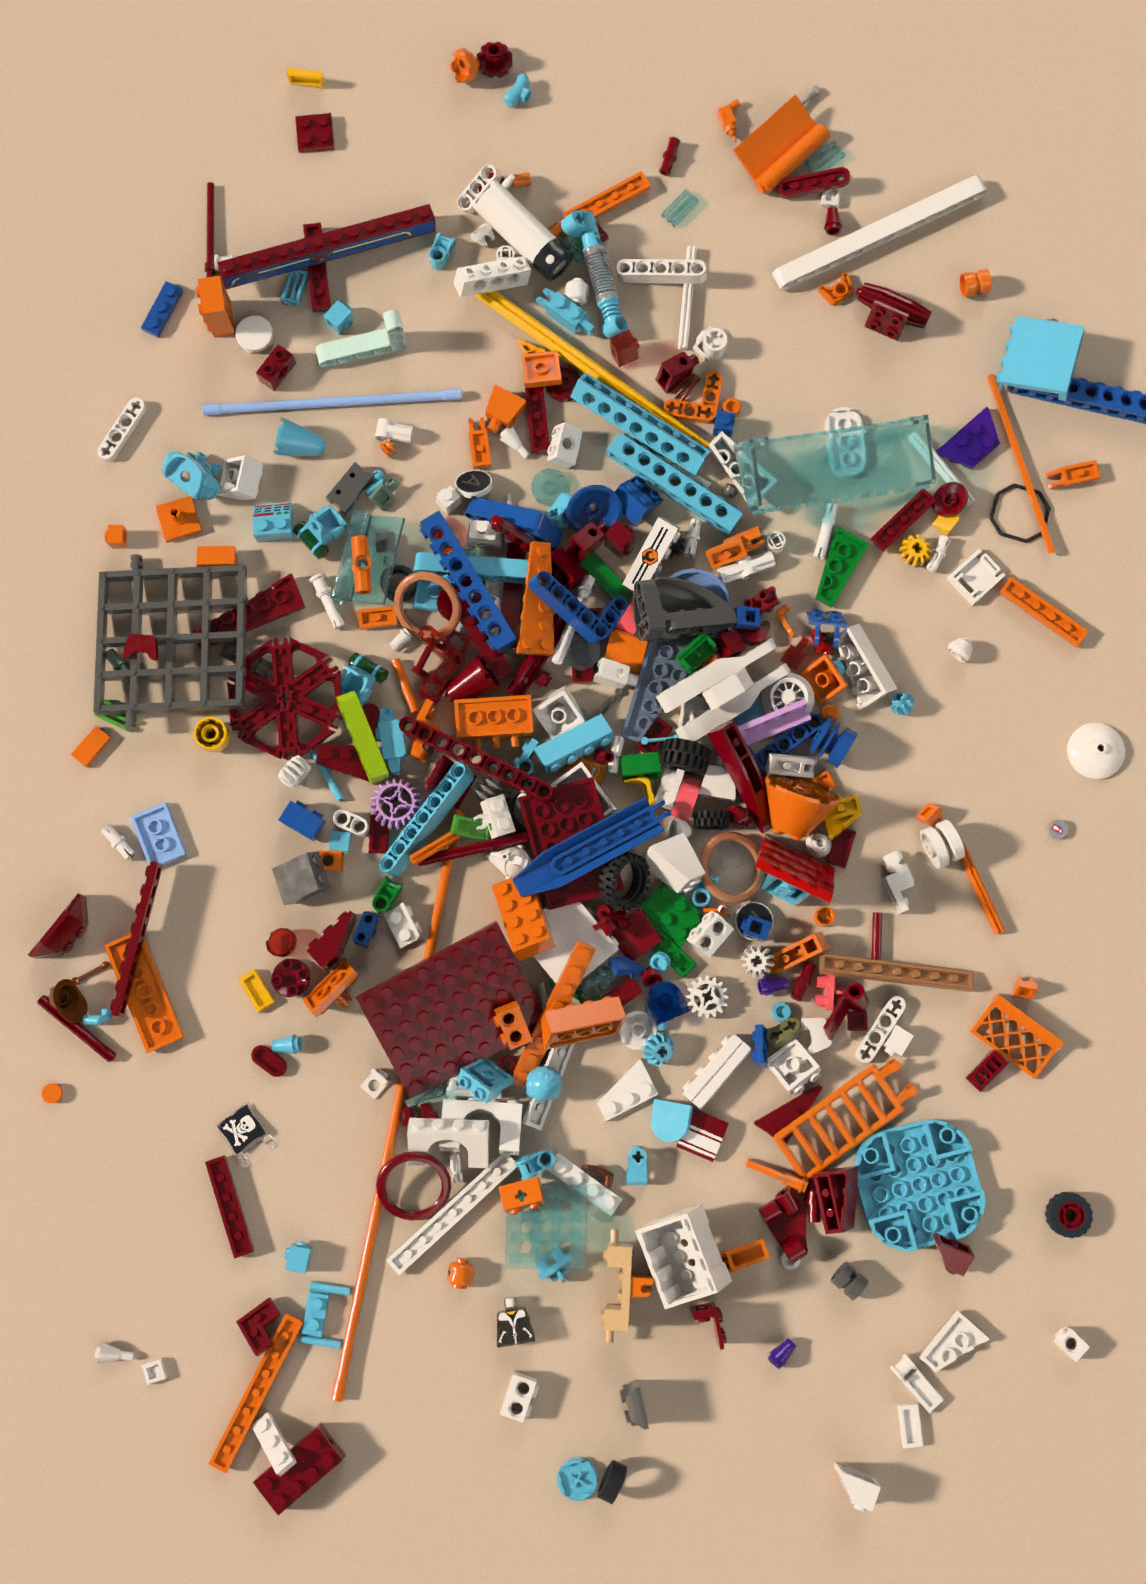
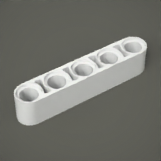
(653, 266)

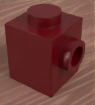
(729, 643)

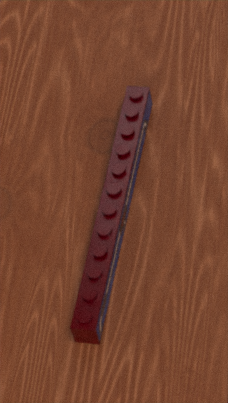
(327, 246)

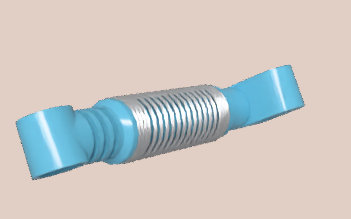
(583, 225)

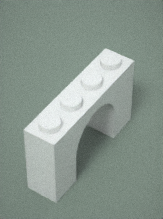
(506, 1114)
(470, 1133)

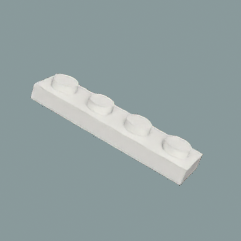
(574, 1176)

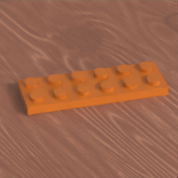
(148, 998)

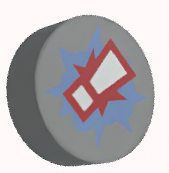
(1057, 829)

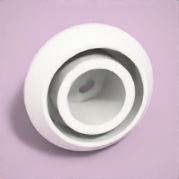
(961, 649)
(679, 826)
(813, 847)

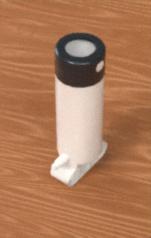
(515, 223)

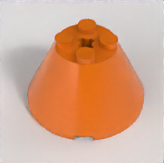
(798, 804)

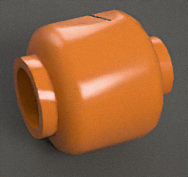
(460, 1273)

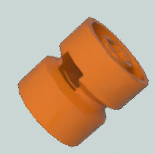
(978, 282)

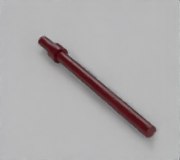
(209, 265)

